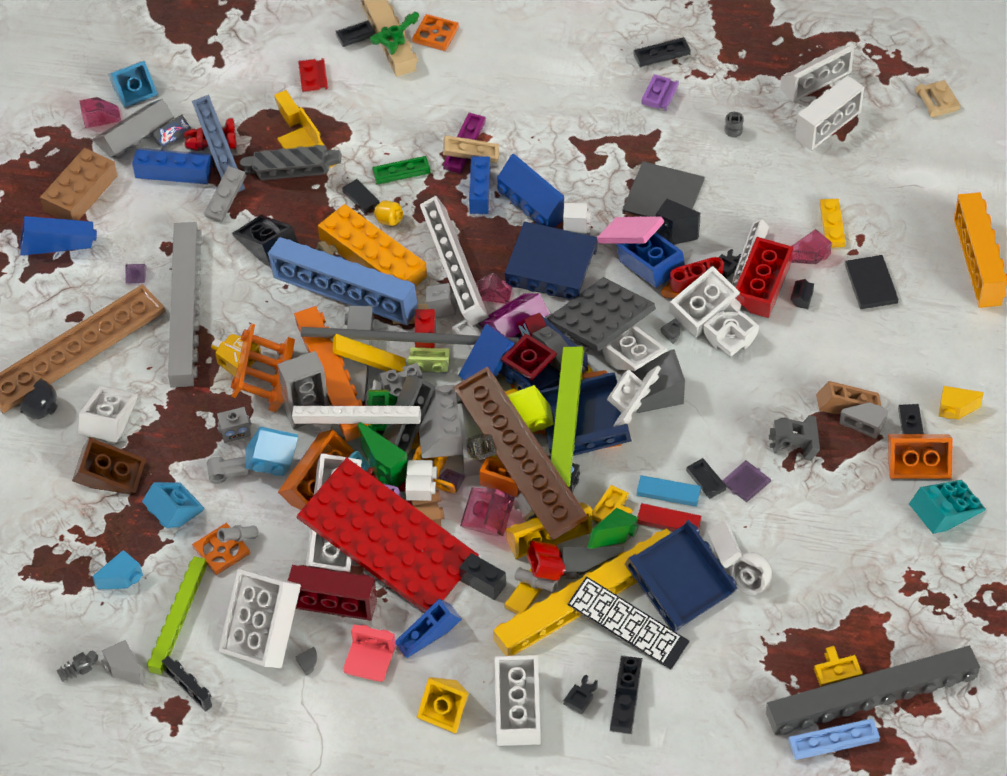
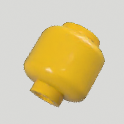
(388, 213)

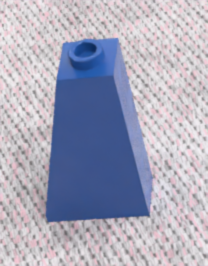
(55, 235)

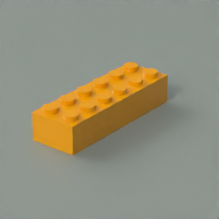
(369, 246)
(980, 249)

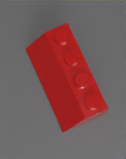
(764, 276)

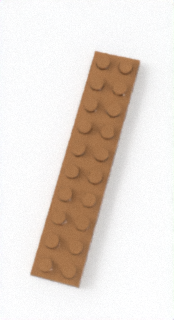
(78, 345)

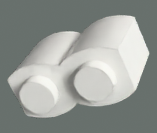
(420, 480)

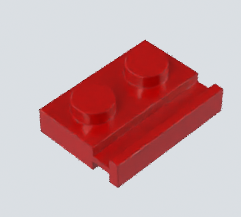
(312, 74)

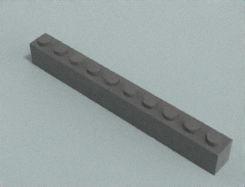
(872, 690)

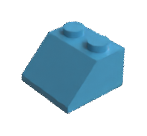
(133, 84)
(271, 451)
(171, 504)

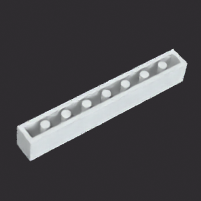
(454, 261)

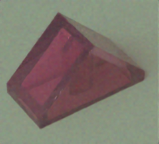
(494, 289)

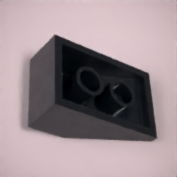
(262, 234)

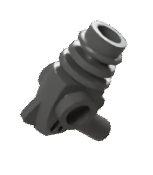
(81, 663)

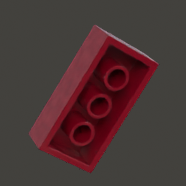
(334, 592)

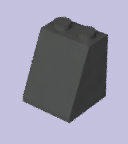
(668, 388)

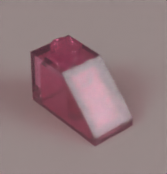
(98, 112)
(812, 248)

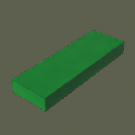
(401, 170)

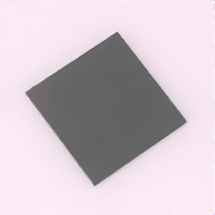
(659, 183)

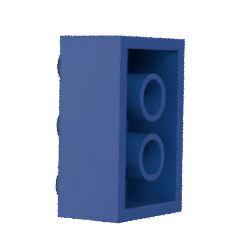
(651, 259)

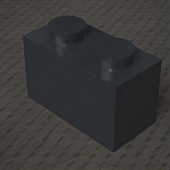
(482, 576)

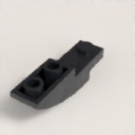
(626, 695)

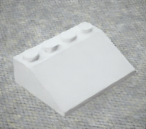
(259, 618)

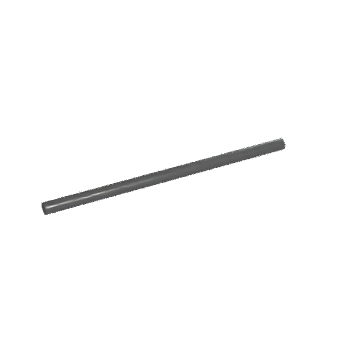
(393, 336)

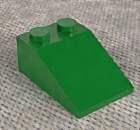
(384, 457)

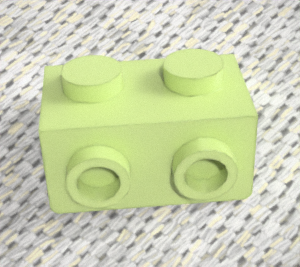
(430, 359)

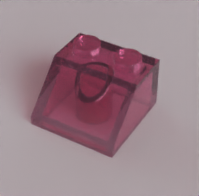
(487, 511)

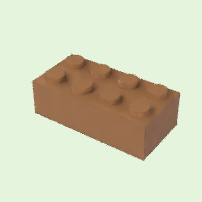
(79, 186)

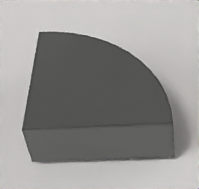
(671, 330)
(307, 660)

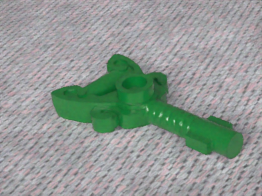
(394, 33)

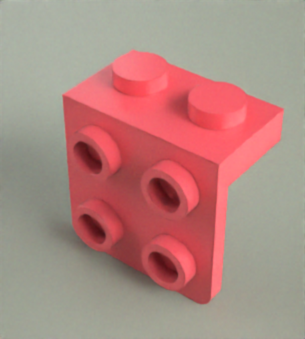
(370, 653)

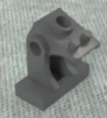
(807, 439)

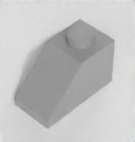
(865, 418)
(122, 663)

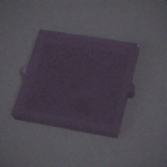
(746, 481)

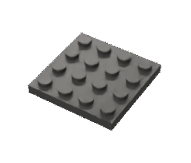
(601, 313)

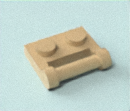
(941, 95)

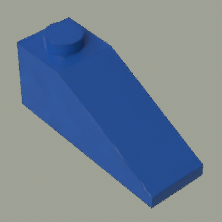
(428, 628)

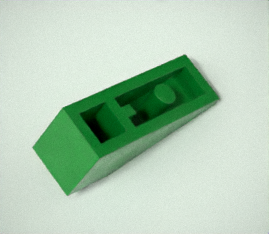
(613, 529)

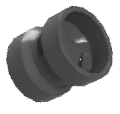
(734, 124)

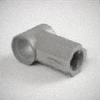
(222, 469)

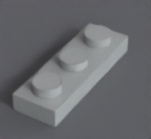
(225, 194)

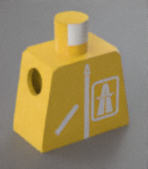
(229, 352)

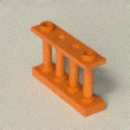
(285, 352)

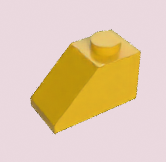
(959, 402)

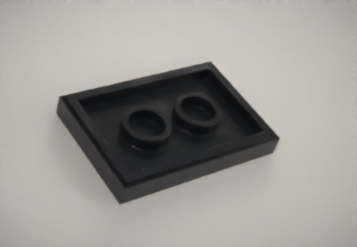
(871, 282)

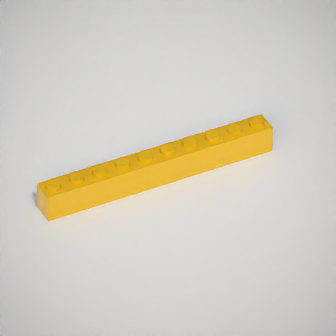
(554, 612)

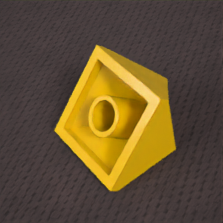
(443, 703)

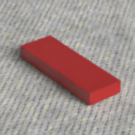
(665, 518)

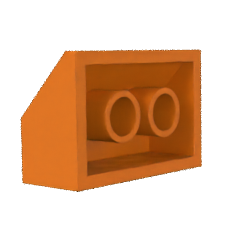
(920, 456)

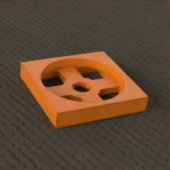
(430, 41)
(218, 567)

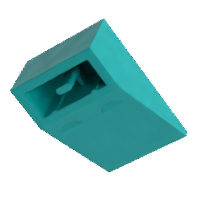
(945, 505)

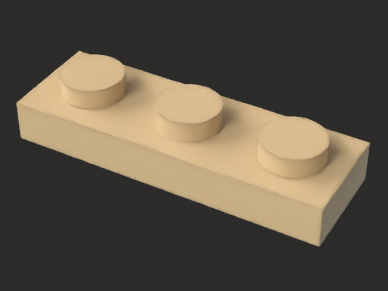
(466, 148)

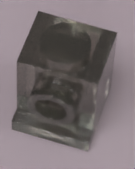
(476, 446)

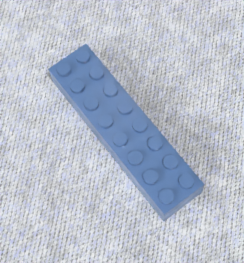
(343, 280)

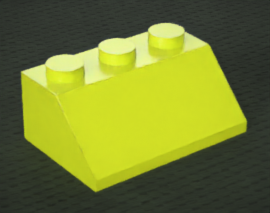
(532, 408)

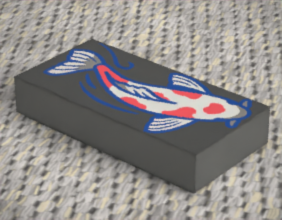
(171, 131)

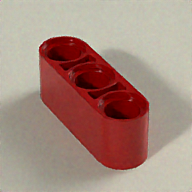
(685, 275)

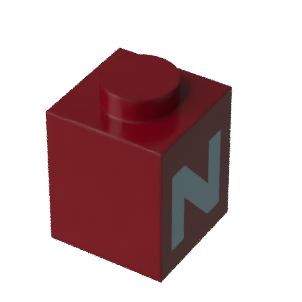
(531, 324)

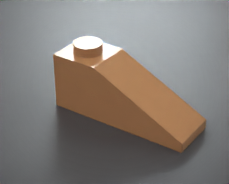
(835, 397)

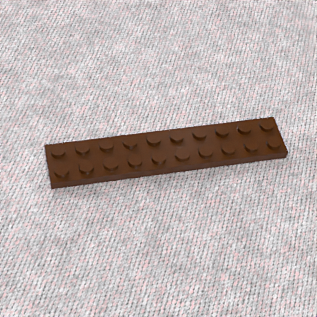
(521, 453)

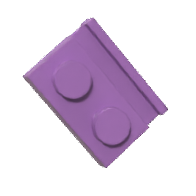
(659, 92)

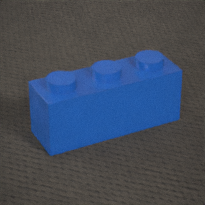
(479, 185)

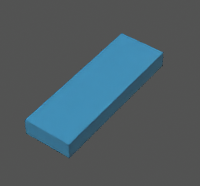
(668, 490)

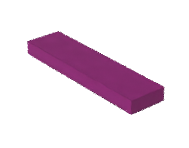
(470, 130)

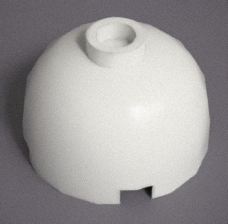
(751, 573)

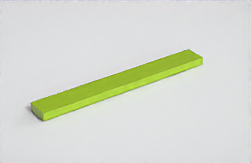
(567, 411)

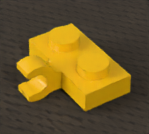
(611, 500)
(836, 669)

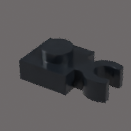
(730, 262)
(580, 697)

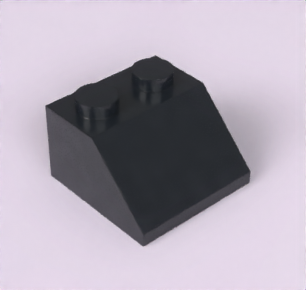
(680, 222)

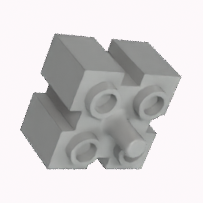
(394, 381)

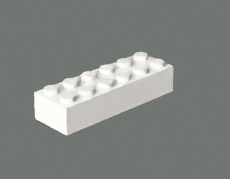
(321, 552)

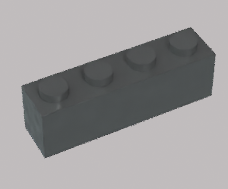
(413, 393)

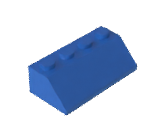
(172, 165)
(531, 192)

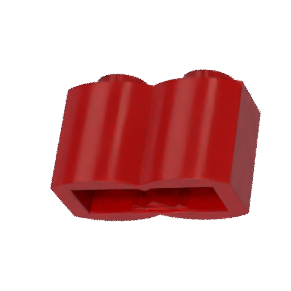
(545, 560)

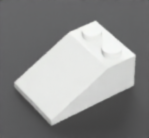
(702, 300)
(632, 350)
(106, 414)

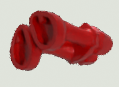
(197, 141)

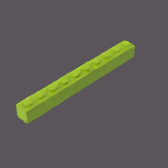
(177, 614)

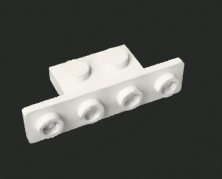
(629, 392)

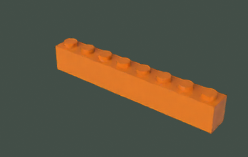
(337, 379)

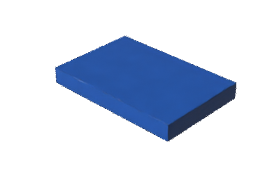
(486, 352)

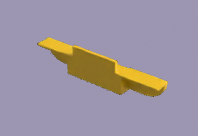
(303, 137)

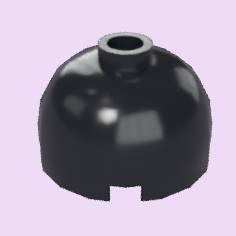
(40, 401)

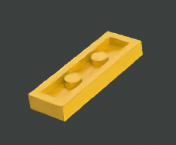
(832, 222)

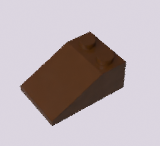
(108, 468)

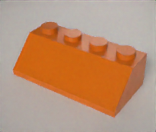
(301, 482)

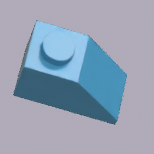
(118, 573)

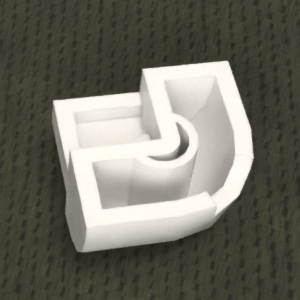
(730, 331)

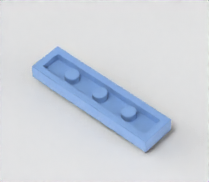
(834, 739)

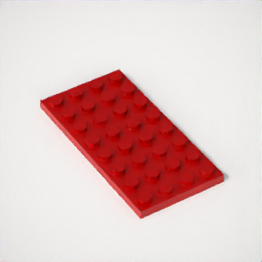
(386, 535)

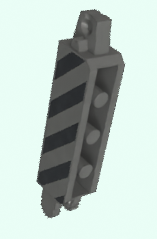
(291, 162)

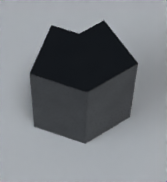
(802, 293)

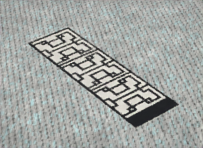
(628, 622)

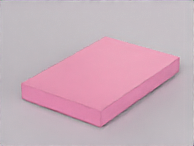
(630, 230)

